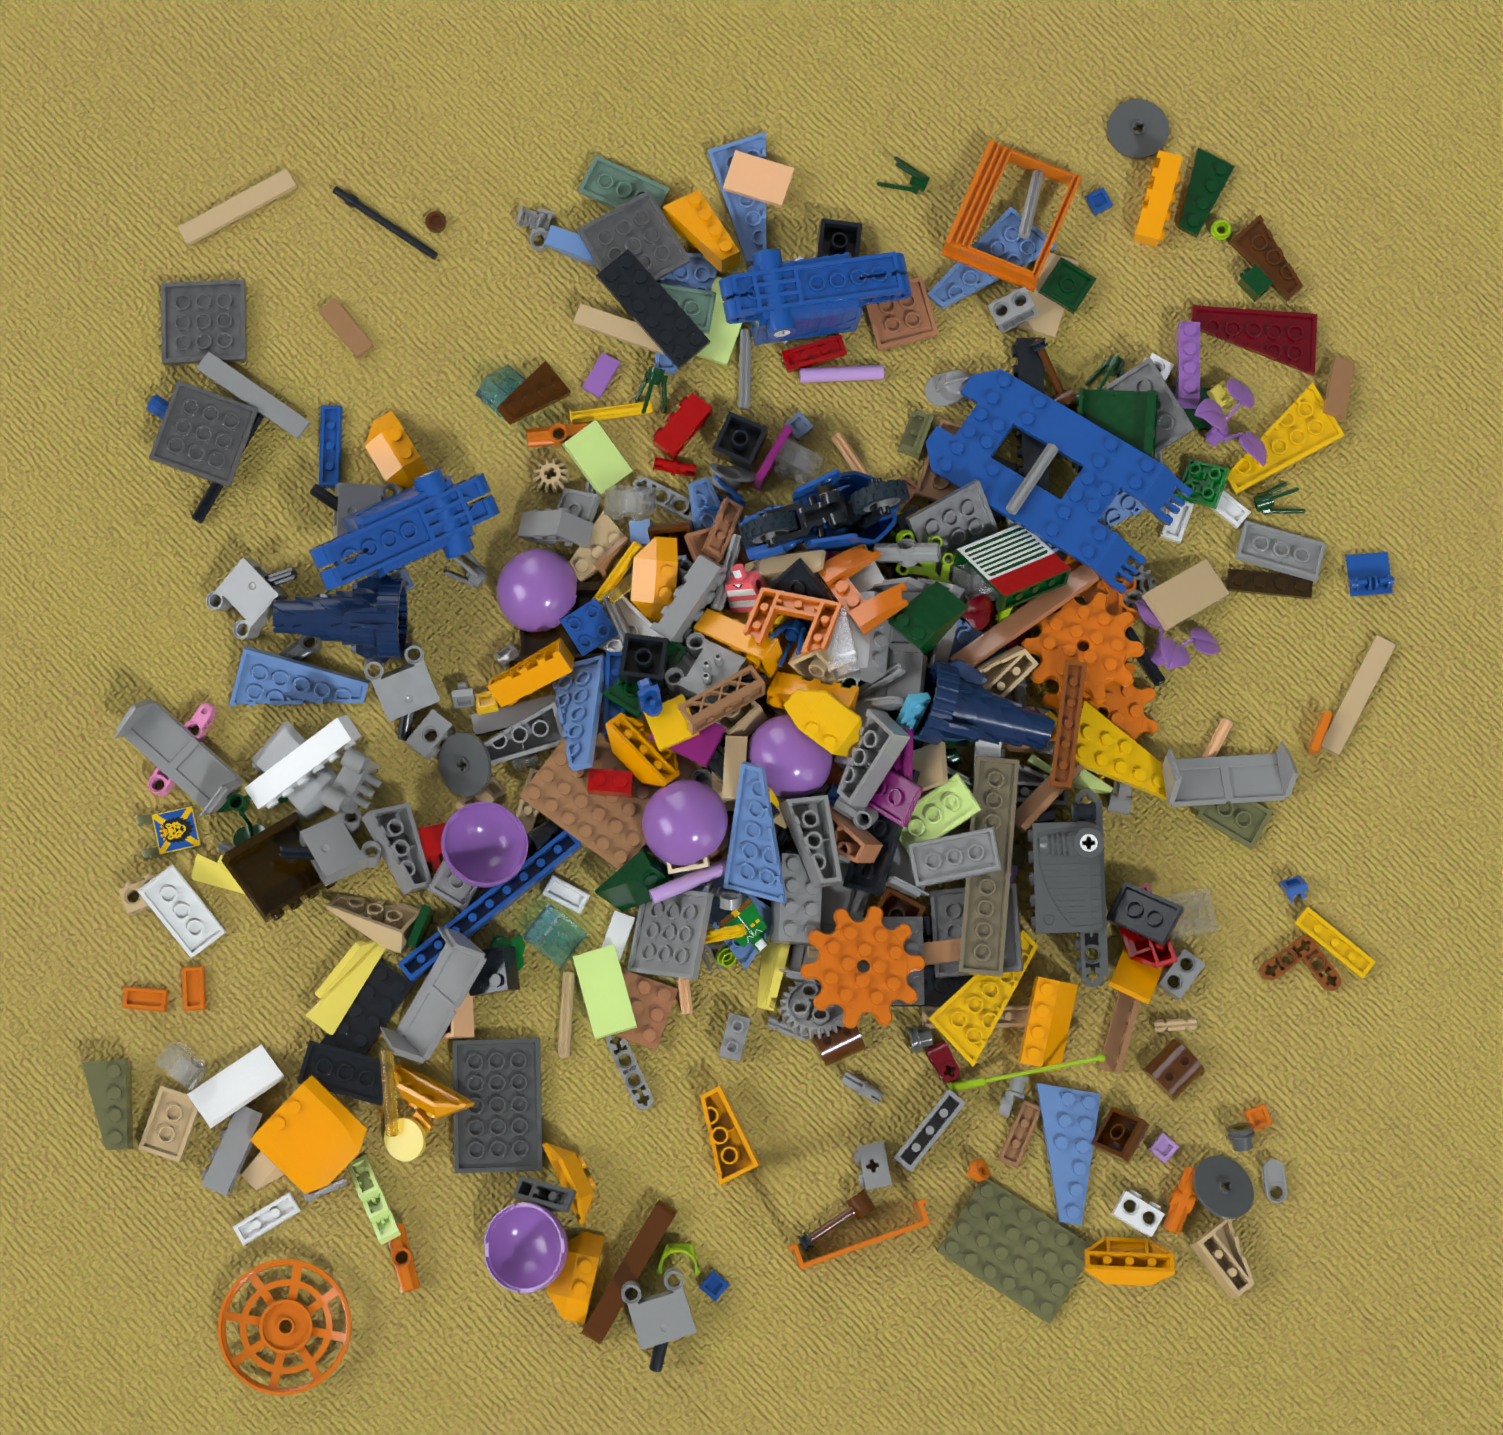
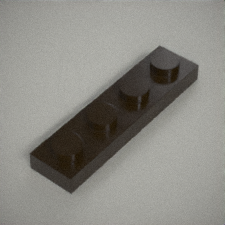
(1268, 584)

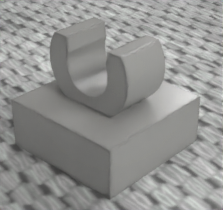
(506, 655)
(463, 696)

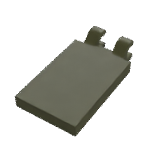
(1236, 820)

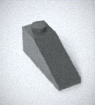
(544, 1194)

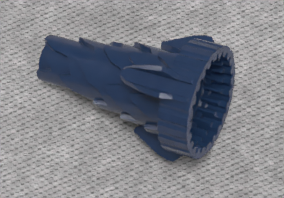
(367, 618)
(969, 712)

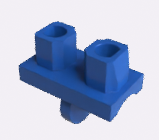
(649, 698)

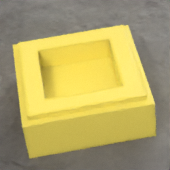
(1220, 394)

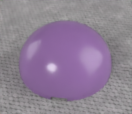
(536, 590)
(791, 758)
(684, 822)
(484, 844)
(525, 1247)

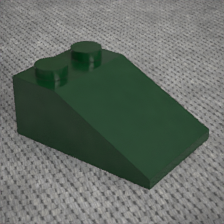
(928, 617)
(632, 881)

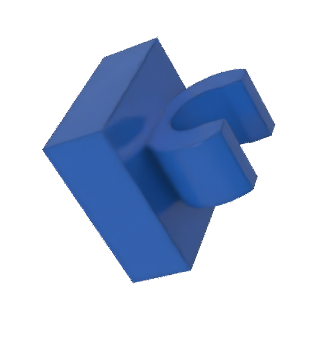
(1294, 886)

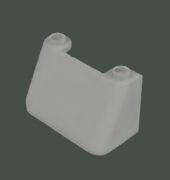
(306, 796)

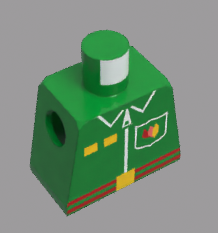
(754, 924)

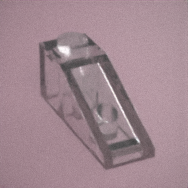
(842, 649)

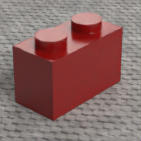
(610, 783)

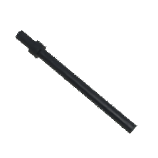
(353, 201)

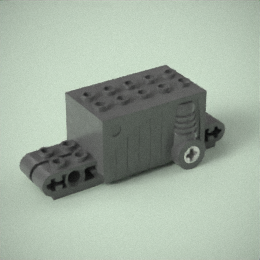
(1071, 885)

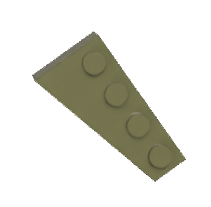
(112, 1099)

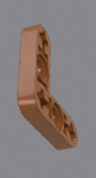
(1306, 957)

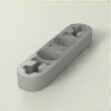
(672, 498)
(626, 1071)

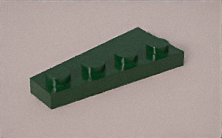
(1204, 188)
(625, 694)

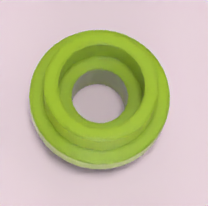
(1223, 225)
(725, 957)

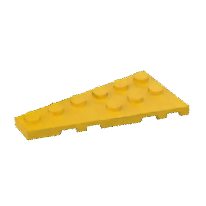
(1291, 438)
(1115, 755)
(977, 1006)

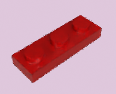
(814, 353)

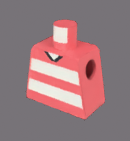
(743, 589)

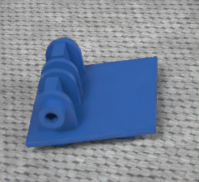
(1369, 574)
(589, 627)

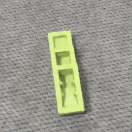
(1083, 781)
(373, 1199)

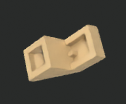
(491, 793)

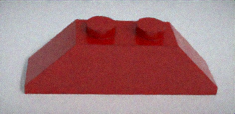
(1146, 951)

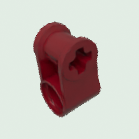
(940, 1058)

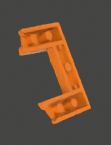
(774, 602)
(863, 613)

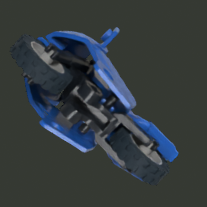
(838, 521)

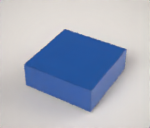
(1098, 201)
(714, 1285)

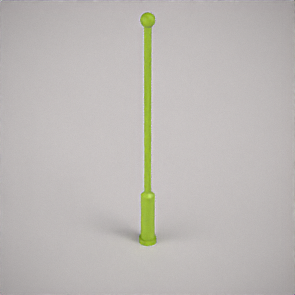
(981, 1081)

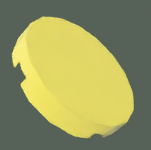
(409, 1142)

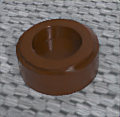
(435, 222)

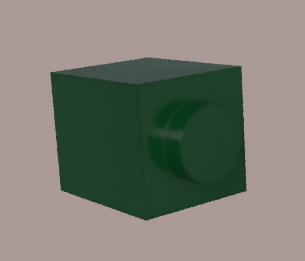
(1254, 282)

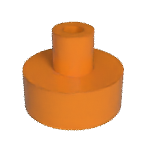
(978, 1170)

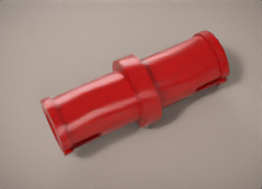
(674, 467)

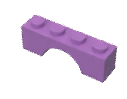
(1188, 374)

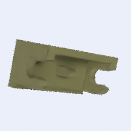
(915, 434)

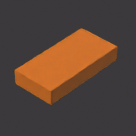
(1320, 732)
(194, 988)
(145, 999)

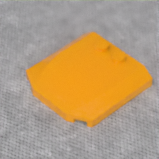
(311, 1137)

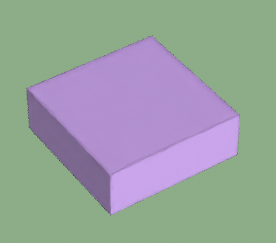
(1163, 1147)

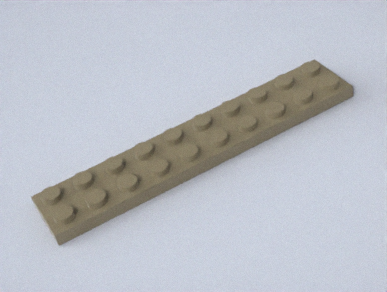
(988, 894)

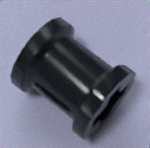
(1084, 811)

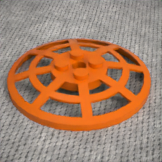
(270, 1329)

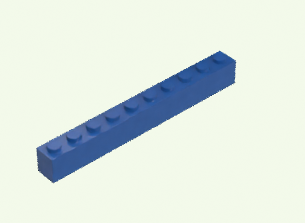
(493, 902)

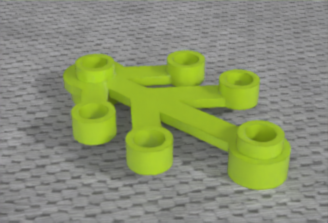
(927, 568)

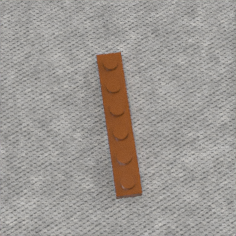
(1068, 724)

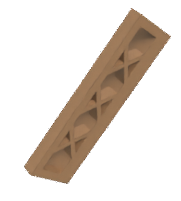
(725, 706)
(1039, 802)
(1119, 1033)

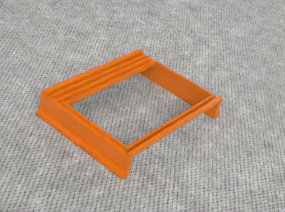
(976, 203)
(922, 1221)

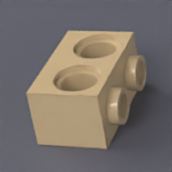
(131, 887)

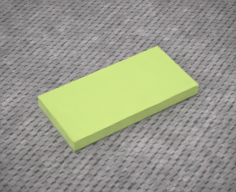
(722, 334)
(940, 812)
(604, 992)

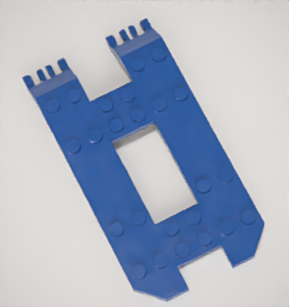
(1067, 522)

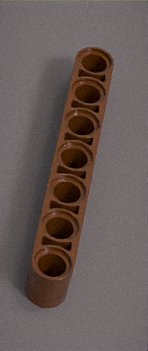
(630, 1269)

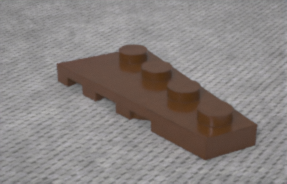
(1258, 248)
(534, 394)

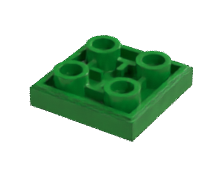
(1205, 481)

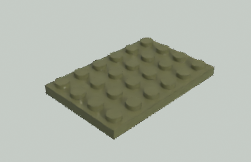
(1015, 1250)

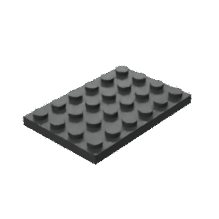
(506, 1120)

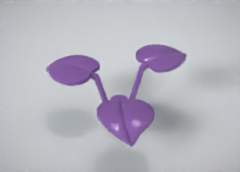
(1213, 414)
(1169, 651)

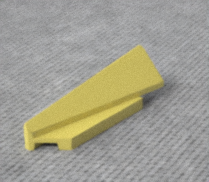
(214, 874)
(772, 959)
(344, 984)

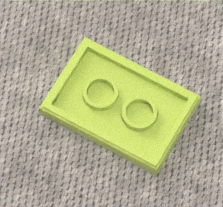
(597, 457)

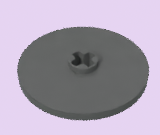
(1140, 114)
(467, 749)
(1226, 1203)

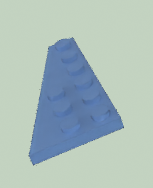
(286, 681)
(579, 709)
(753, 847)

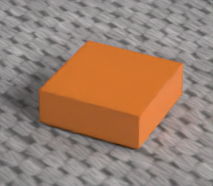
(1258, 1117)

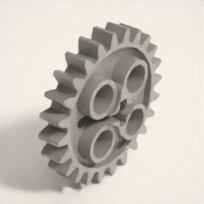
(799, 1000)

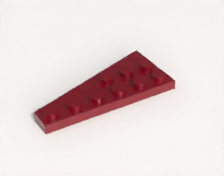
(1272, 334)

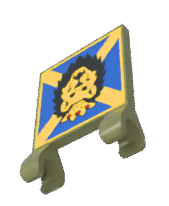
(173, 830)

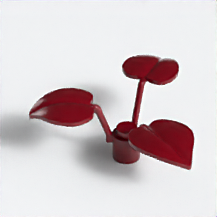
(982, 610)

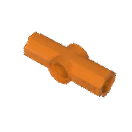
(544, 435)
(1180, 1202)
(405, 1272)

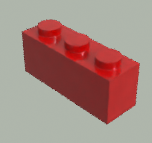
(682, 425)

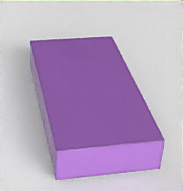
(601, 375)

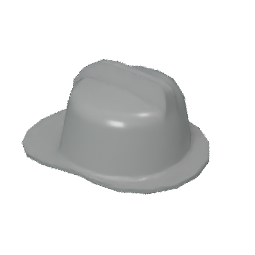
(946, 388)
(731, 475)

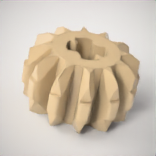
(546, 470)

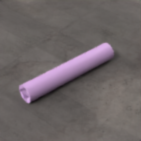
(842, 373)
(688, 881)

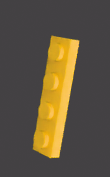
(1334, 943)

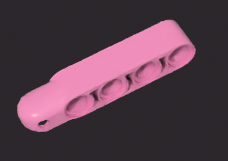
(200, 719)

